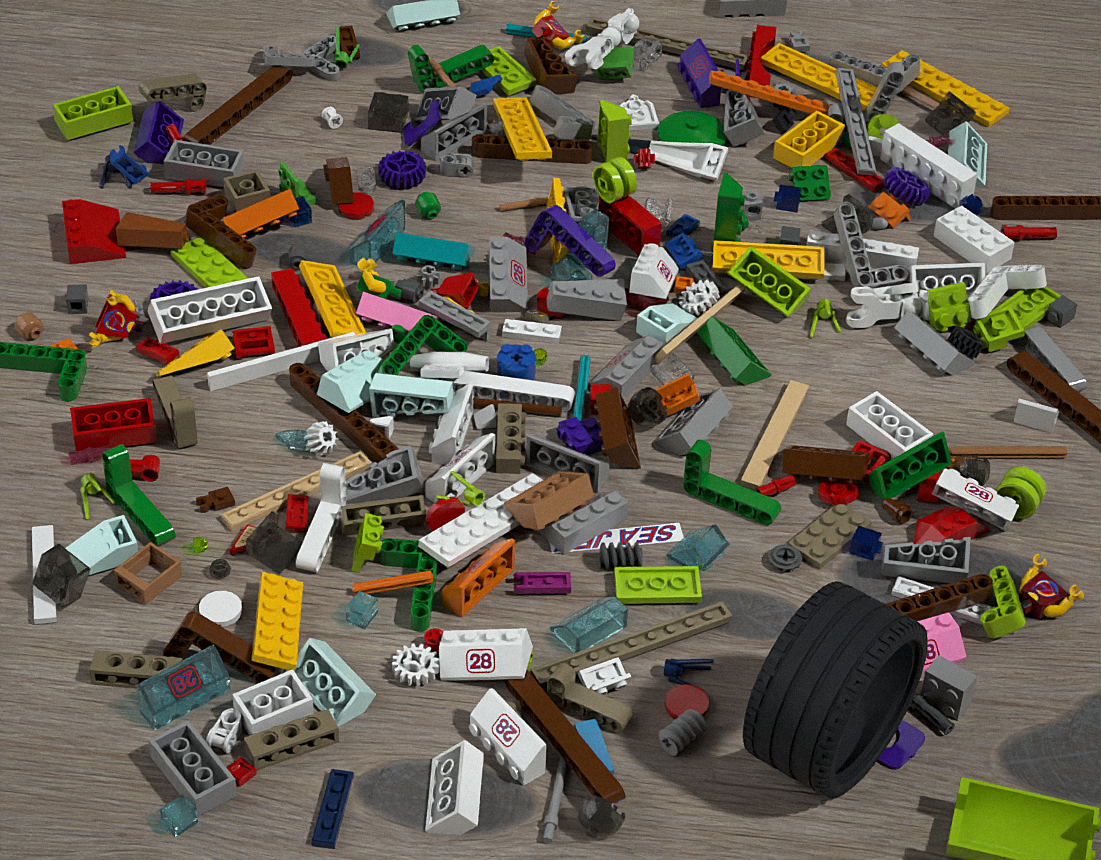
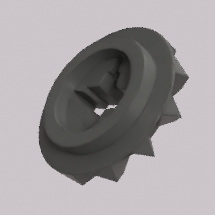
(792, 554)

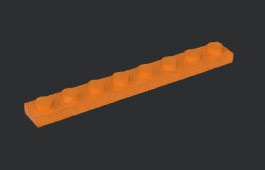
(767, 93)

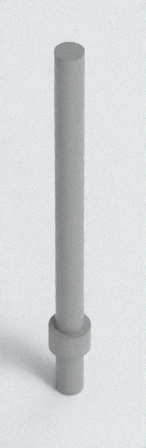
(551, 819)

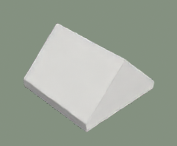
(1035, 415)

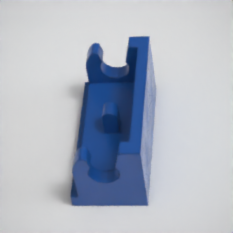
(128, 165)

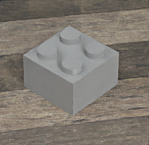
(948, 687)

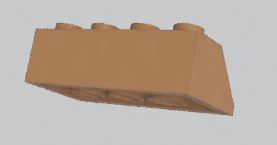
(550, 499)

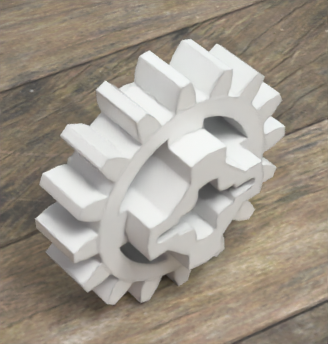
(699, 297)
(415, 664)

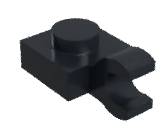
(783, 120)

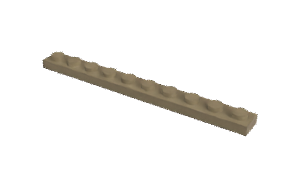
(676, 45)
(639, 641)

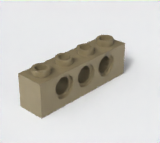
(509, 435)
(394, 513)
(126, 669)
(291, 739)

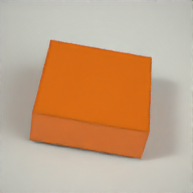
(681, 284)

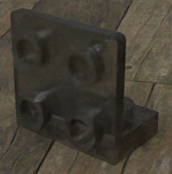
(864, 216)
(272, 544)

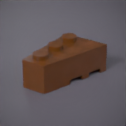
(338, 175)

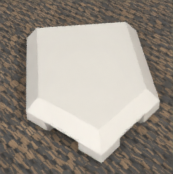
(641, 112)

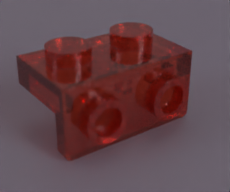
(643, 301)

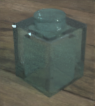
(361, 610)
(178, 816)

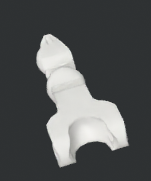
(619, 30)
(884, 306)

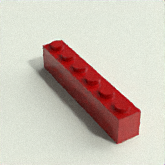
(296, 307)

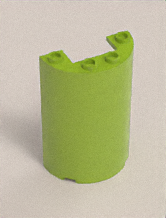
(1019, 825)

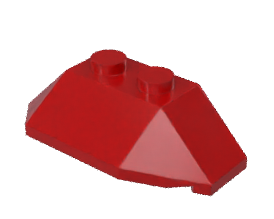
(948, 524)

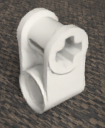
(226, 730)

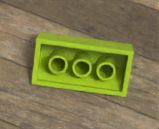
(770, 282)

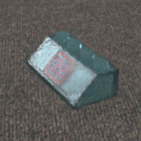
(379, 234)
(183, 687)

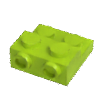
(948, 306)
(998, 328)
(367, 541)

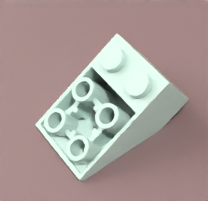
(663, 322)
(105, 545)

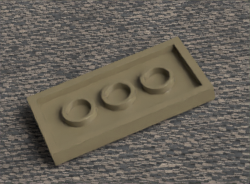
(829, 535)

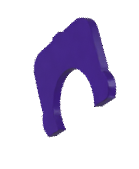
(411, 134)
(909, 742)

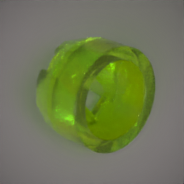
(541, 356)
(199, 544)

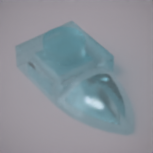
(293, 439)

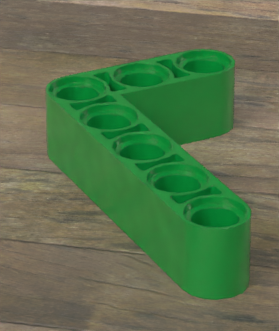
(454, 67)
(427, 331)
(64, 361)
(724, 492)
(132, 499)
(408, 555)

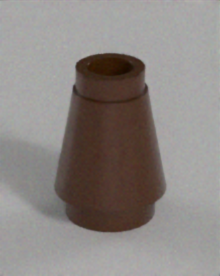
(898, 510)

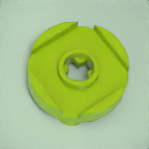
(878, 122)

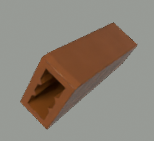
(150, 232)

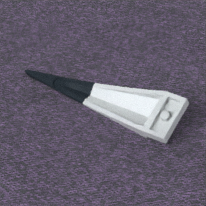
(692, 158)

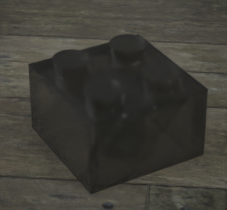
(388, 112)
(61, 576)

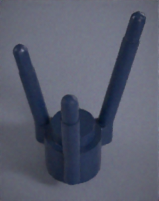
(109, 167)
(674, 668)

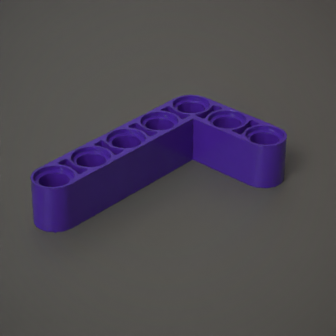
(558, 223)

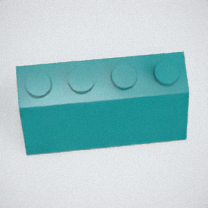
(432, 250)

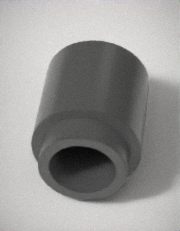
(296, 254)
(411, 290)

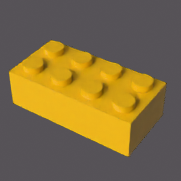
(809, 140)

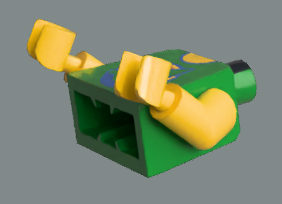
(373, 283)

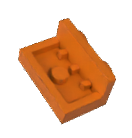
(888, 208)
(679, 394)

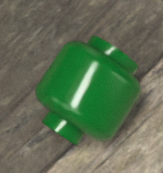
(428, 205)

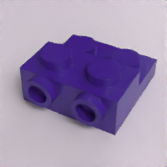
(580, 435)

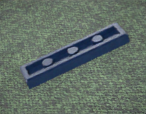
(332, 809)

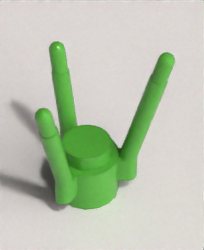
(341, 57)

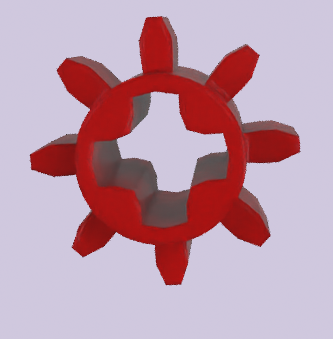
(644, 158)

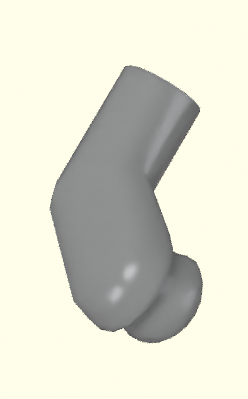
(879, 223)

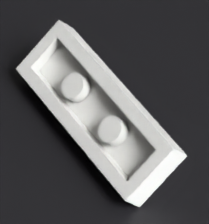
(531, 331)

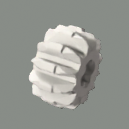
(321, 438)

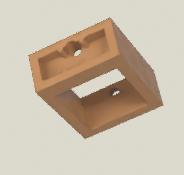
(144, 592)

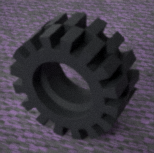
(966, 341)

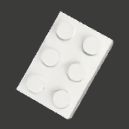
(273, 702)

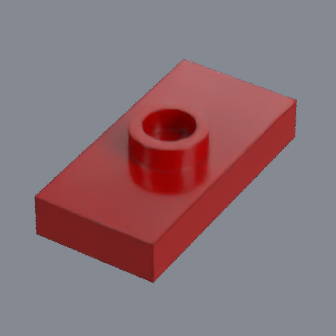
(157, 351)
(296, 513)

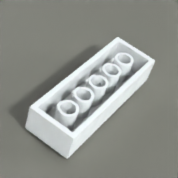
(941, 173)
(209, 309)

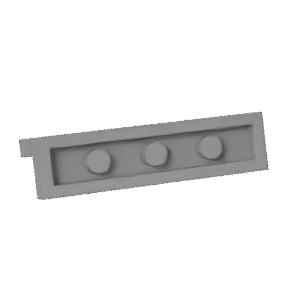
(456, 315)

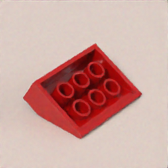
(91, 231)

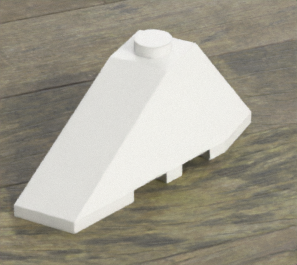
(340, 350)

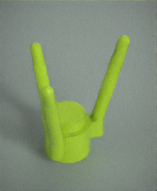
(824, 310)
(92, 486)
(471, 493)

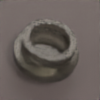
(219, 568)

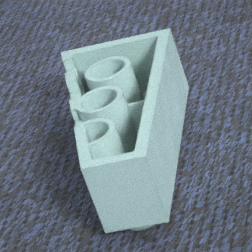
(409, 395)

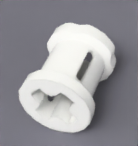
(333, 115)

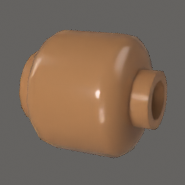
(28, 325)

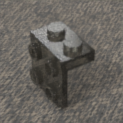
(949, 114)

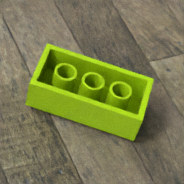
(93, 113)

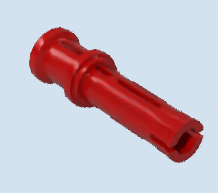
(156, 187)
(1019, 232)

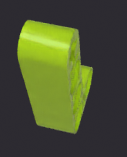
(1009, 613)

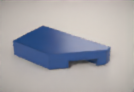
(485, 86)
(684, 224)

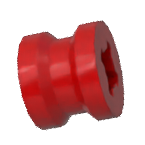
(432, 639)

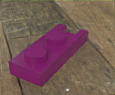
(542, 582)

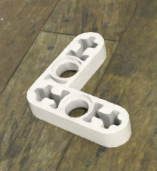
(898, 289)

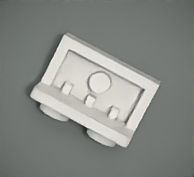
(604, 676)

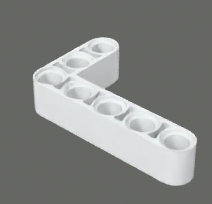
(999, 281)
(325, 519)

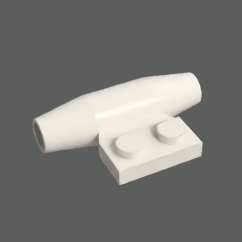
(448, 364)

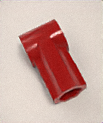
(146, 468)
(926, 488)

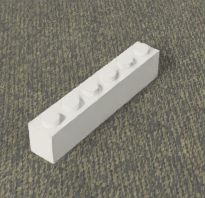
(879, 253)

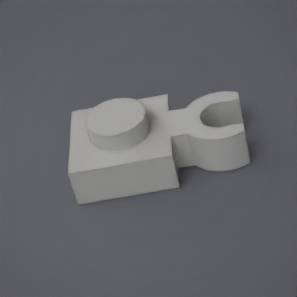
(799, 42)

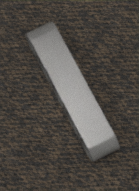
(1050, 355)

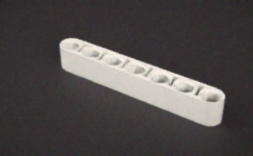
(516, 389)

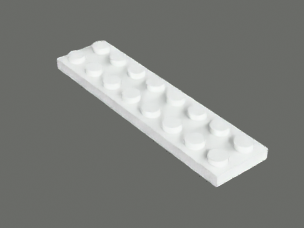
(475, 527)

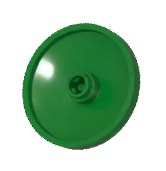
(692, 128)

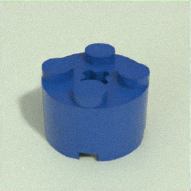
(516, 362)

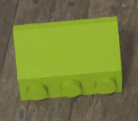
(613, 131)

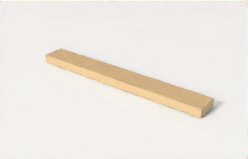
(697, 324)
(774, 435)
(277, 498)

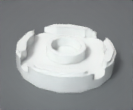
(221, 607)

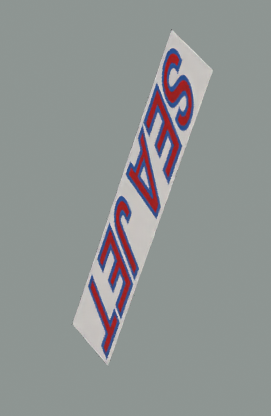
(642, 535)

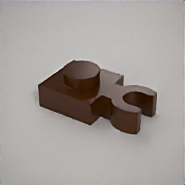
(219, 499)

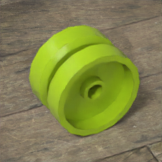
(614, 179)
(1025, 488)

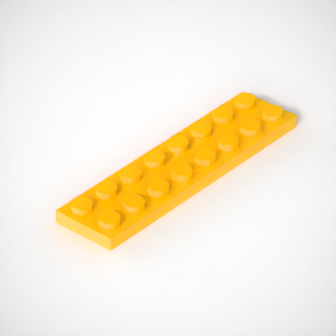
(812, 72)
(938, 84)
(522, 129)

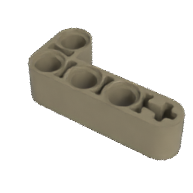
(187, 87)
(586, 702)

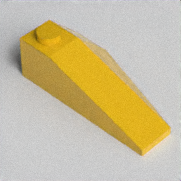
(209, 349)

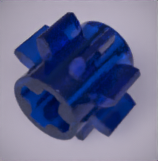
(972, 203)

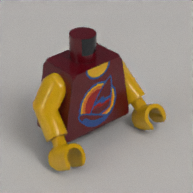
(1043, 595)

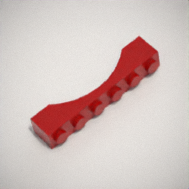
(762, 41)

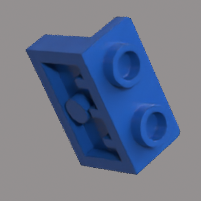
(683, 250)

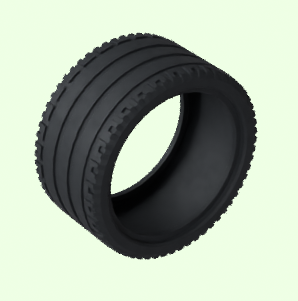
(834, 689)

